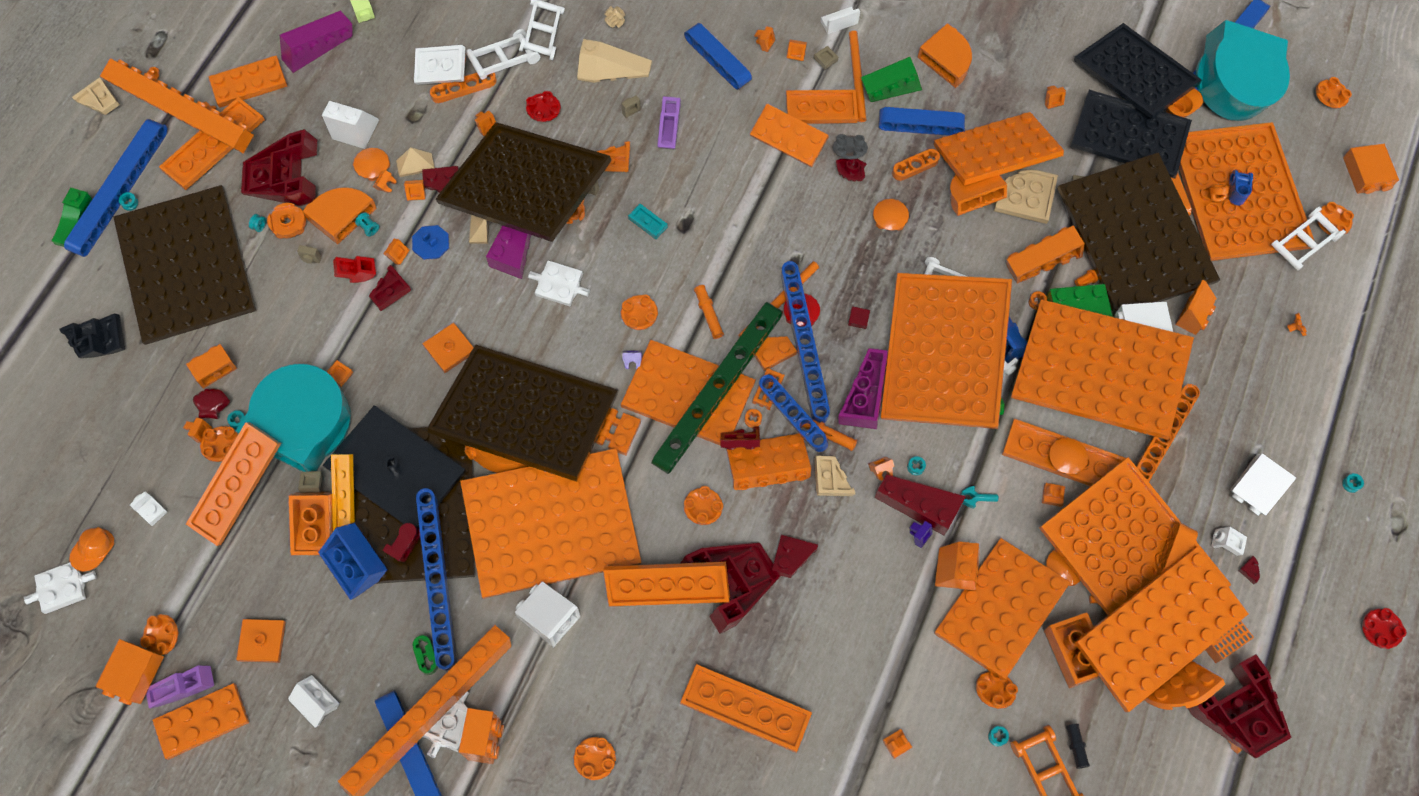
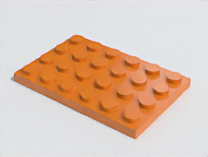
(998, 148)
(671, 382)
(1005, 609)

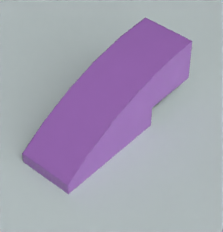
(669, 122)
(180, 686)

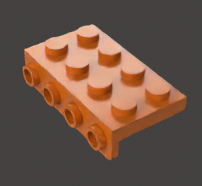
(774, 462)

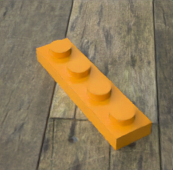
(342, 490)

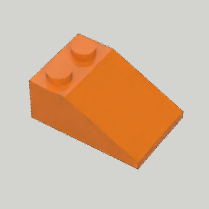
(309, 521)

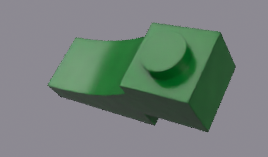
(73, 208)

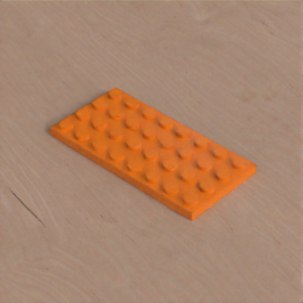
(1161, 629)

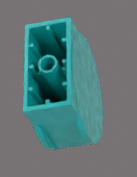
(1242, 71)
(302, 412)

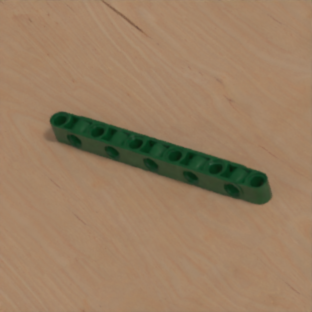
(710, 396)

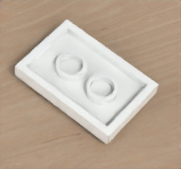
(439, 64)

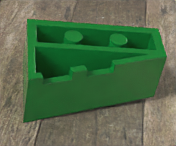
(892, 81)
(1088, 298)

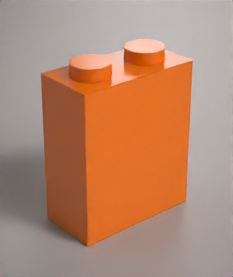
(1371, 168)
(129, 672)

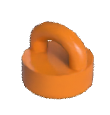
(1219, 189)

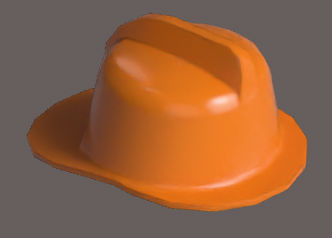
(1187, 104)
(91, 549)

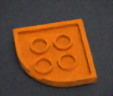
(1186, 688)

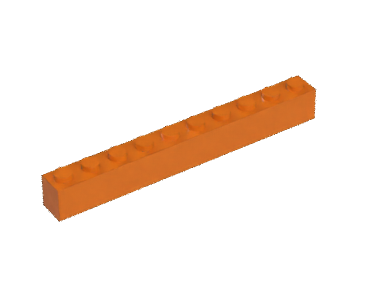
(178, 106)
(425, 713)

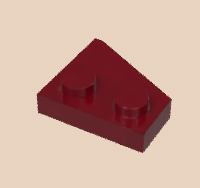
(438, 178)
(389, 289)
(738, 438)
(791, 555)

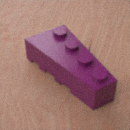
(313, 40)
(509, 251)
(865, 396)

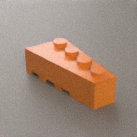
(1046, 254)

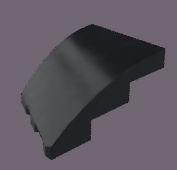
(96, 336)

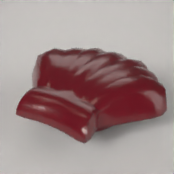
(851, 169)
(210, 403)

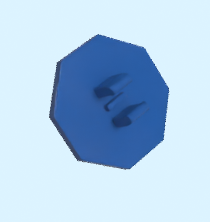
(430, 242)

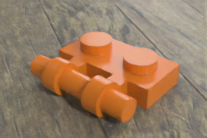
(624, 433)

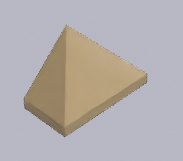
(413, 162)
(478, 230)

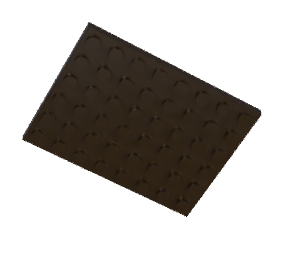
(524, 181)
(1138, 233)
(183, 264)
(524, 412)
(383, 529)

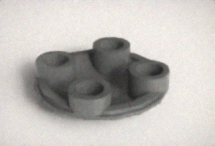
(850, 146)

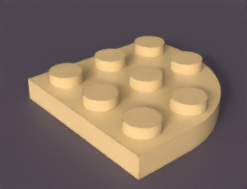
(1029, 195)

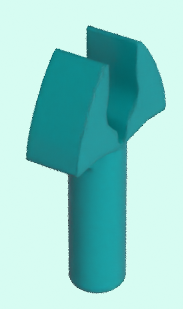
(977, 497)

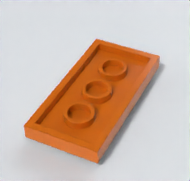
(247, 81)
(822, 106)
(789, 135)
(200, 721)

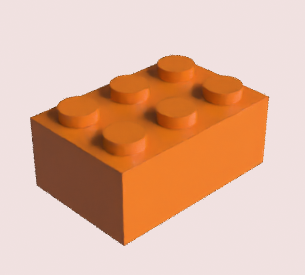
(1070, 659)
(481, 736)

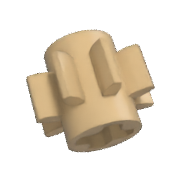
(614, 16)

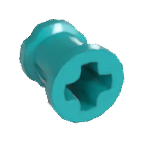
(367, 228)

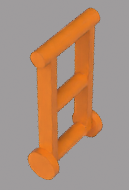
(1048, 736)

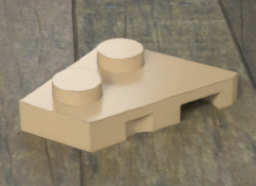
(97, 97)
(830, 478)

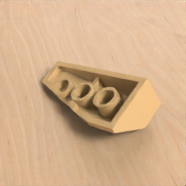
(604, 61)

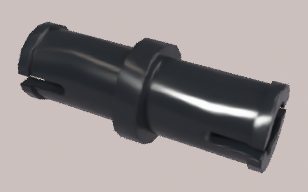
(1077, 746)

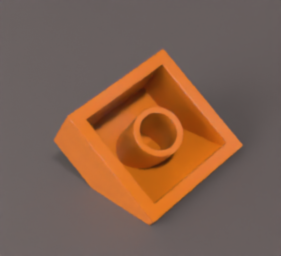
(1197, 309)
(958, 566)

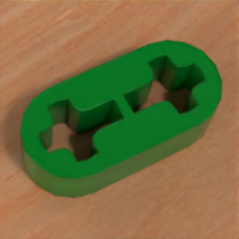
(420, 656)

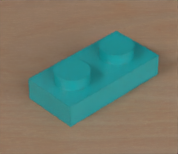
(647, 221)

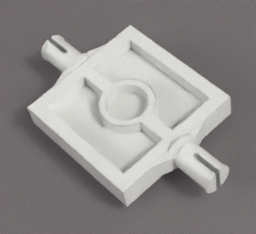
(559, 283)
(59, 587)
(449, 728)

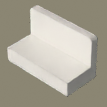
(840, 20)
(312, 700)

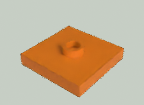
(448, 347)
(261, 640)

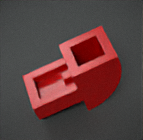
(357, 269)

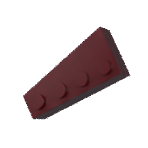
(920, 502)

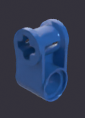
(1240, 187)

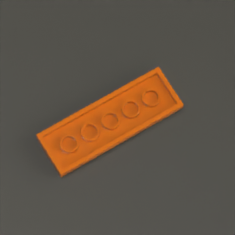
(204, 151)
(1032, 446)
(233, 483)
(667, 584)
(746, 708)

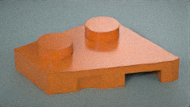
(619, 157)
(774, 351)

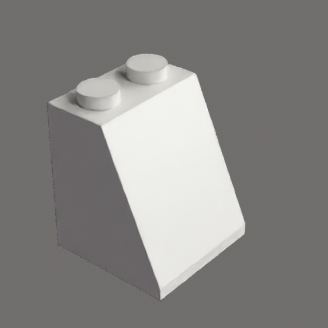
(349, 124)
(1148, 314)
(1262, 484)
(547, 613)

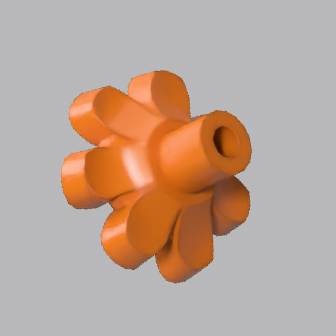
(1297, 325)

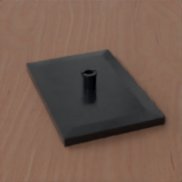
(1137, 70)
(1124, 133)
(395, 465)

